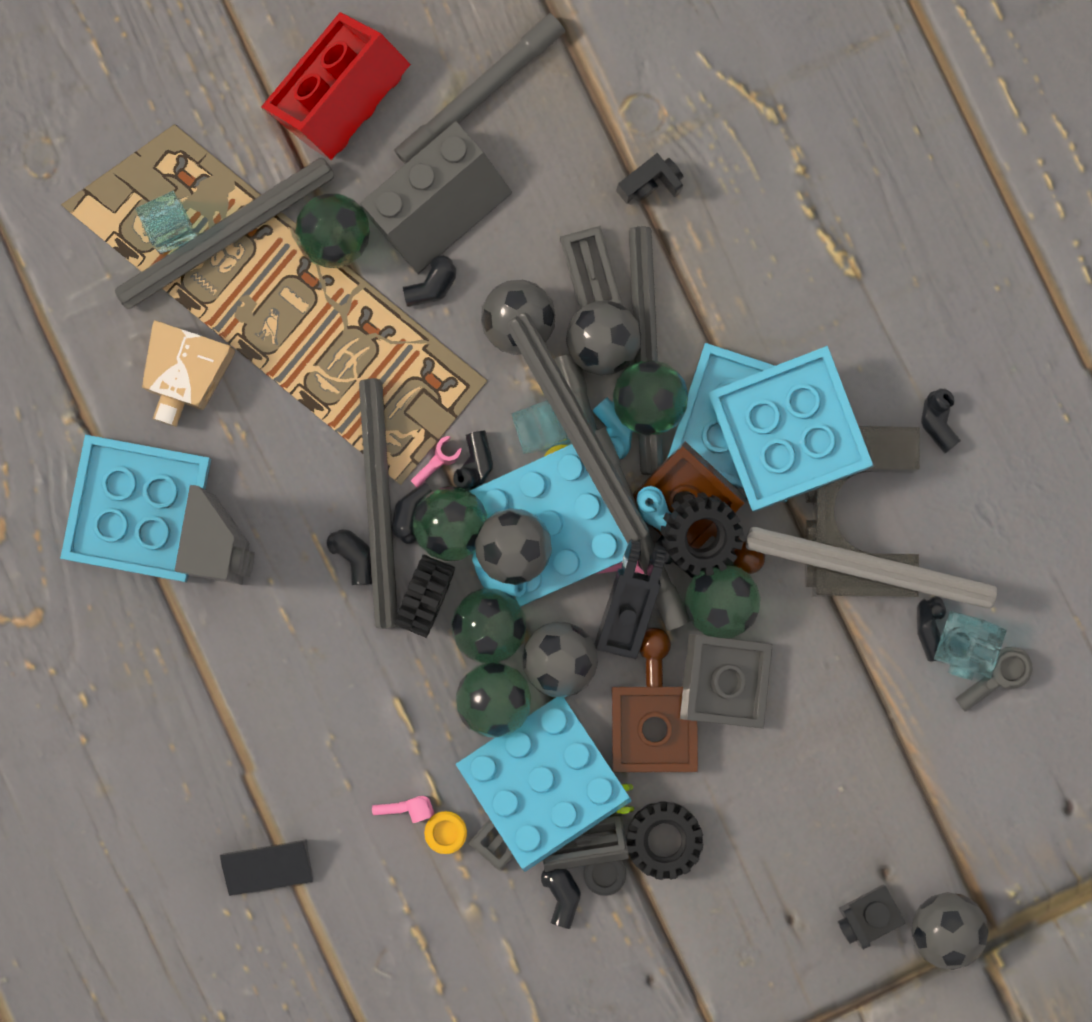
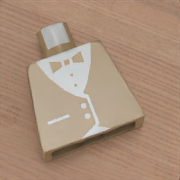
(182, 370)

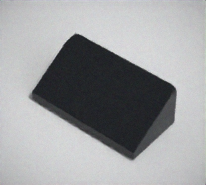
(267, 867)

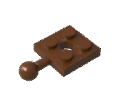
(692, 473)
(636, 704)

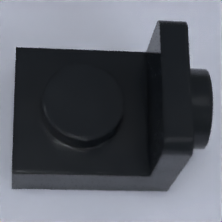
(642, 180)
(870, 917)

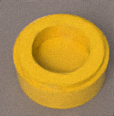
(445, 832)

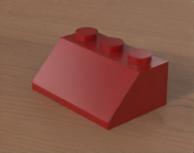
(336, 85)

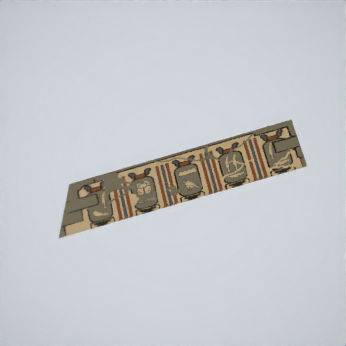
(291, 318)

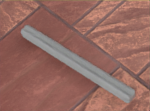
(871, 567)

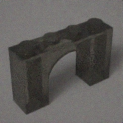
(890, 451)

